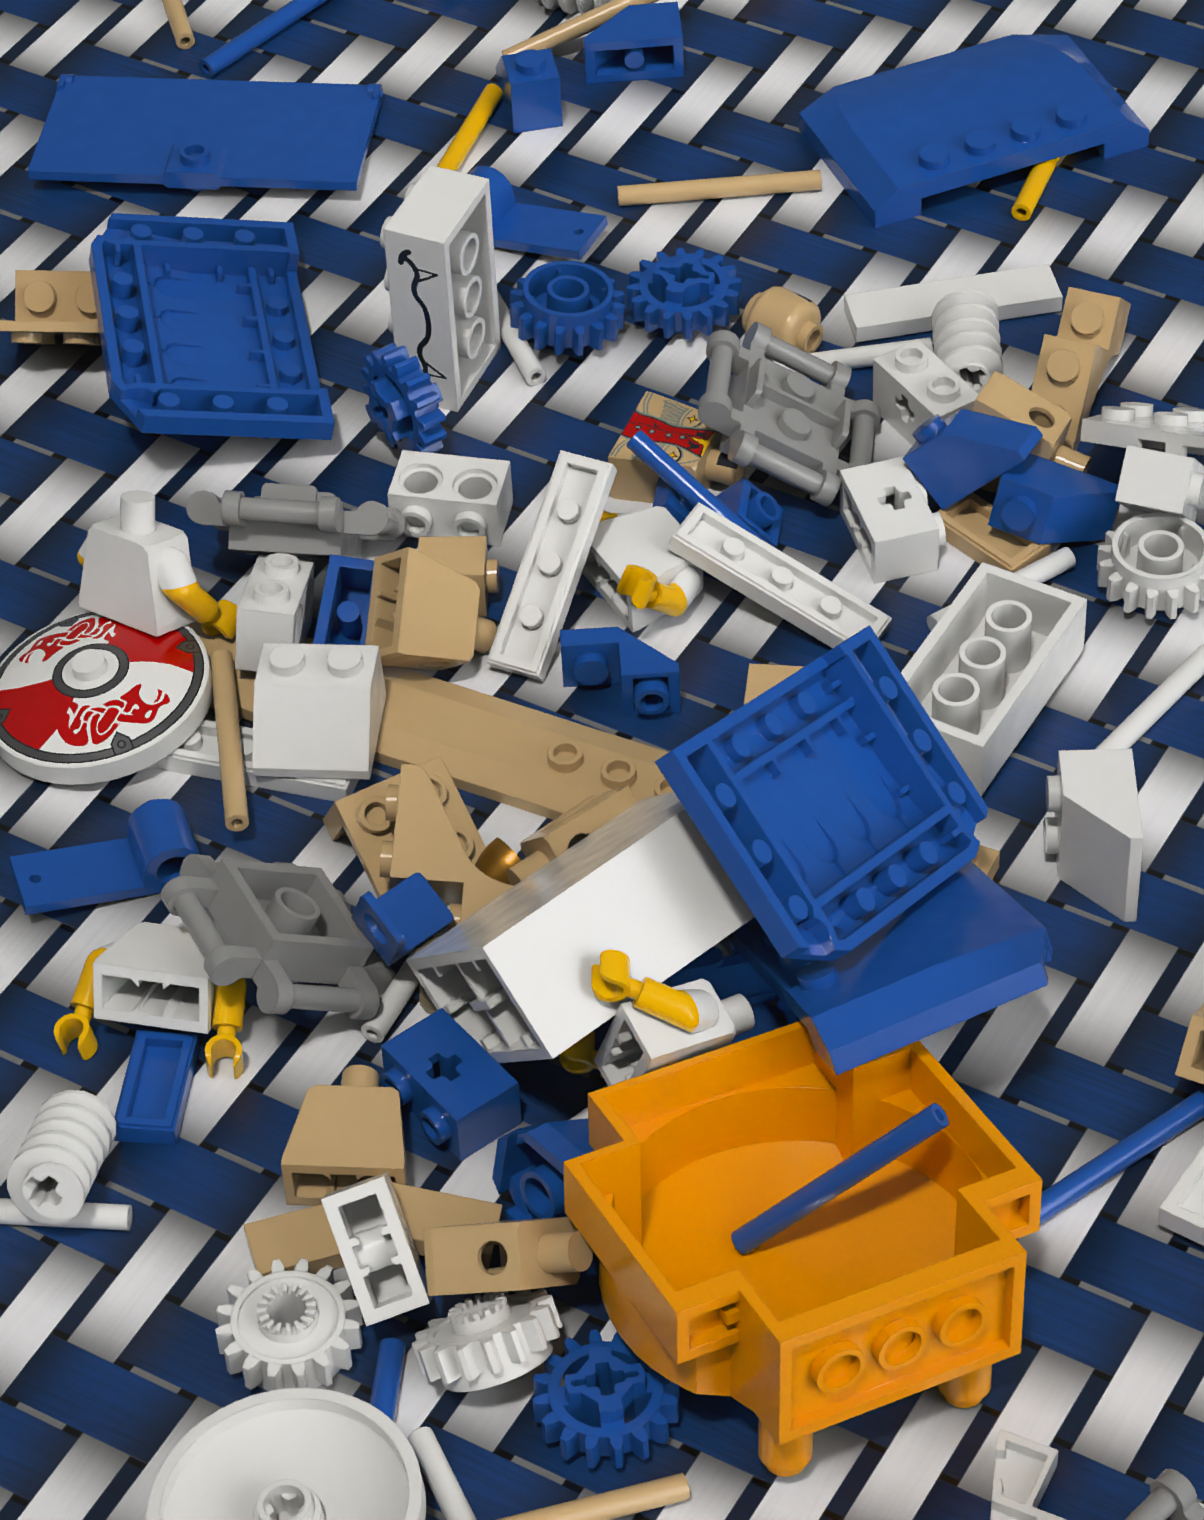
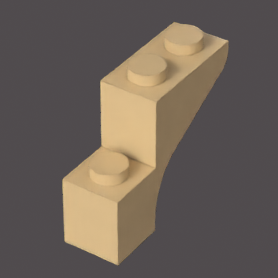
(1076, 358)
(430, 846)

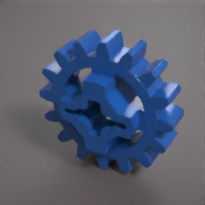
(684, 293)
(403, 400)
(603, 1401)

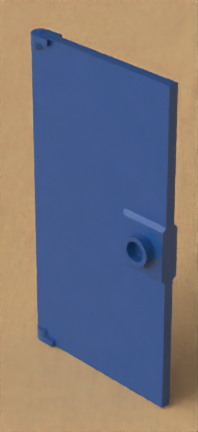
(207, 133)

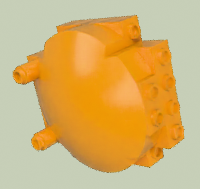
(849, 1307)

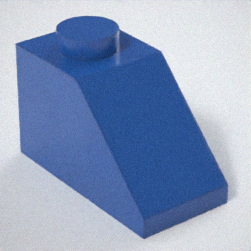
(636, 45)
(530, 90)
(967, 452)
(1053, 503)
(345, 602)

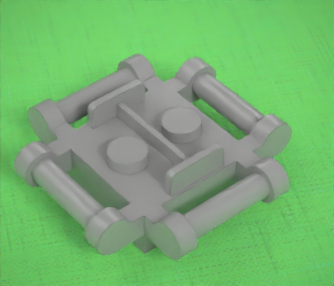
(781, 416)
(295, 521)
(279, 930)

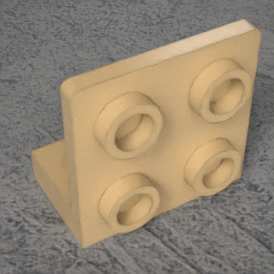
(51, 306)
(364, 821)

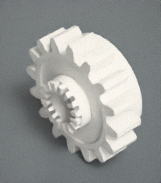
(1154, 564)
(289, 1328)
(488, 1340)

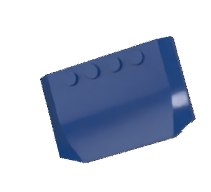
(965, 121)
(207, 328)
(829, 800)
(917, 975)

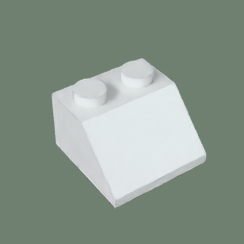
(317, 710)
(1096, 827)

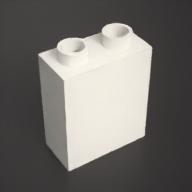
(525, 960)

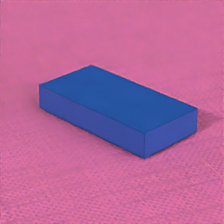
(156, 1087)

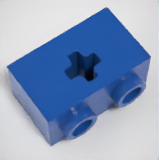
(451, 1084)

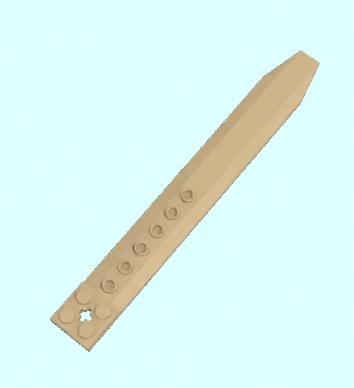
(501, 745)

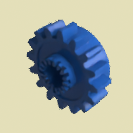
(567, 307)

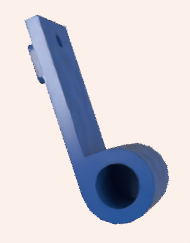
(537, 227)
(111, 869)

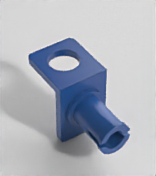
(401, 917)

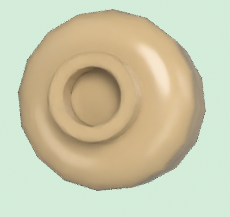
(788, 315)

